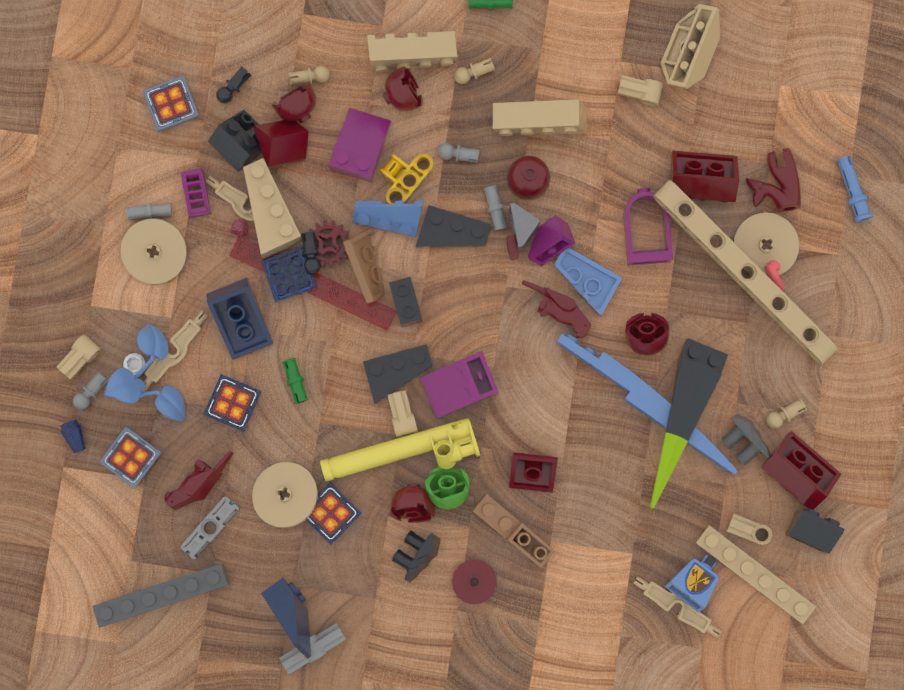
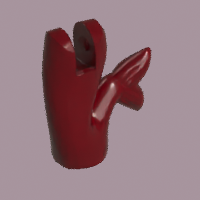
(790, 195)

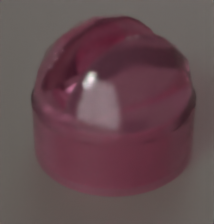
(240, 228)

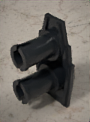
(426, 552)

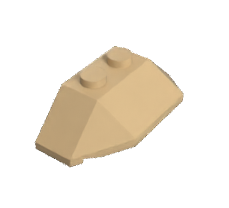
(692, 47)

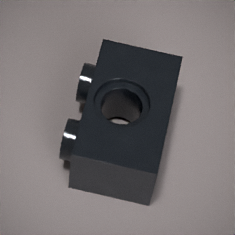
(405, 302)

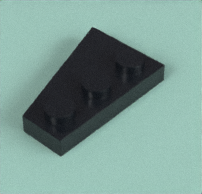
(451, 229)
(396, 369)

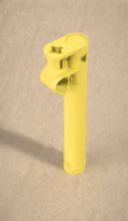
(453, 439)

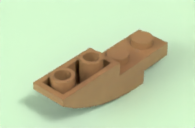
(513, 530)

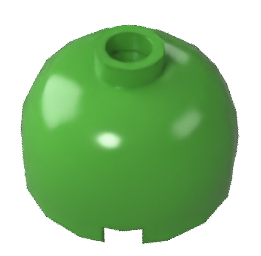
(447, 487)

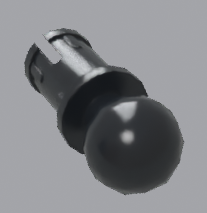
(225, 93)
(311, 264)

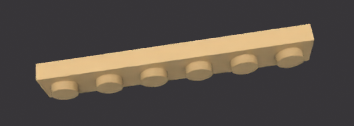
(755, 574)

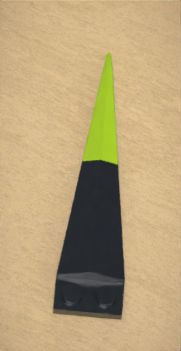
(695, 381)

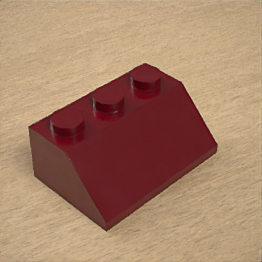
(705, 175)
(801, 471)

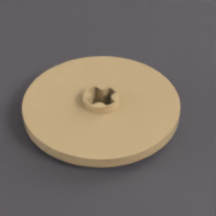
(768, 228)
(167, 241)
(291, 510)

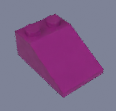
(359, 145)

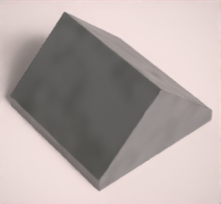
(523, 225)

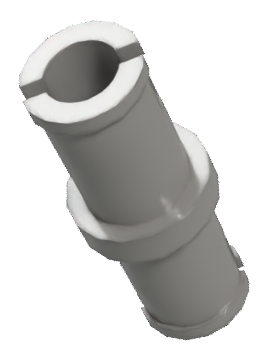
(495, 208)
(149, 211)

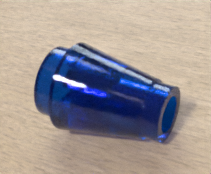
(73, 435)

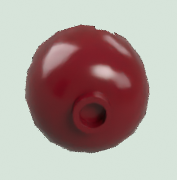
(402, 90)
(296, 104)
(528, 177)
(647, 333)
(412, 503)

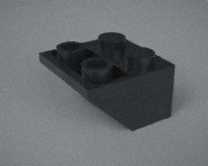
(237, 140)
(815, 531)

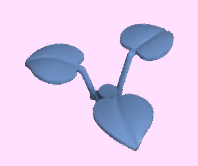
(129, 388)

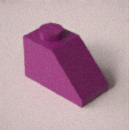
(550, 240)

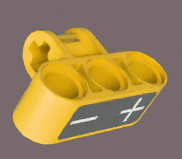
(401, 171)

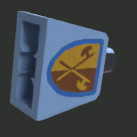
(695, 582)

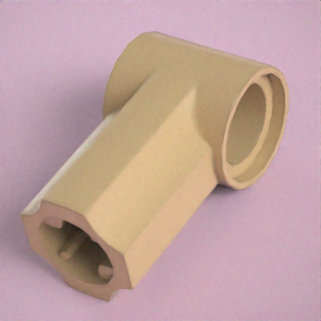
(646, 91)
(82, 352)
(402, 419)
(747, 529)

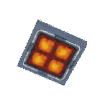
(171, 103)
(130, 457)

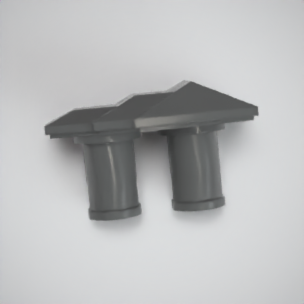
(746, 428)

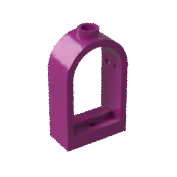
(649, 256)

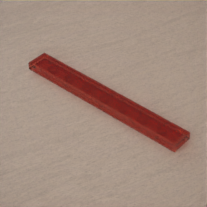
(327, 289)

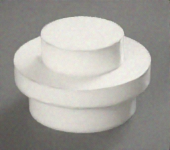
(134, 362)

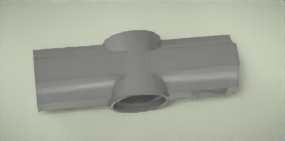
(319, 646)

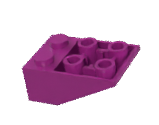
(459, 385)

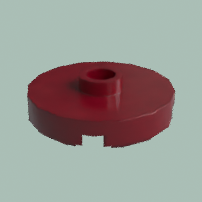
(470, 593)

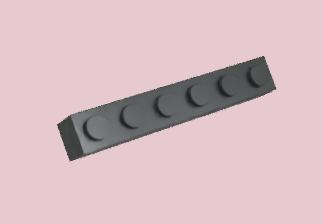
(161, 595)

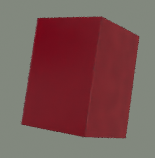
(282, 142)
(533, 472)

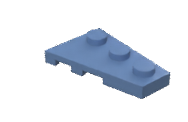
(391, 217)
(588, 278)

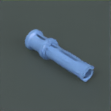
(857, 198)

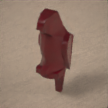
(561, 309)
(197, 484)

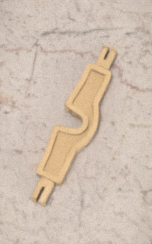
(233, 197)
(181, 342)
(667, 600)

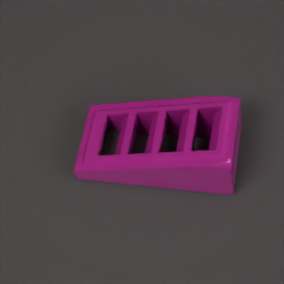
(188, 194)

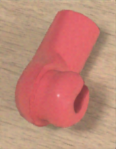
(771, 271)

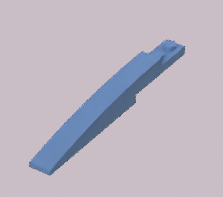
(642, 396)

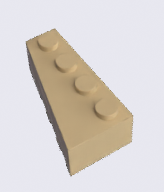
(412, 50)
(540, 117)
(271, 216)

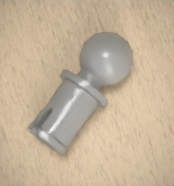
(447, 151)
(82, 400)

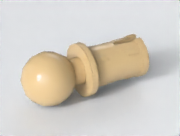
(320, 74)
(462, 75)
(775, 420)

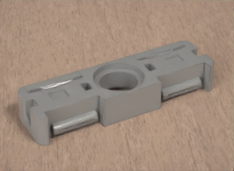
(199, 538)

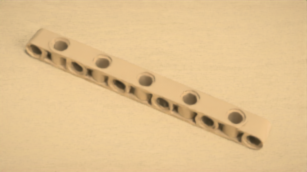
(732, 260)

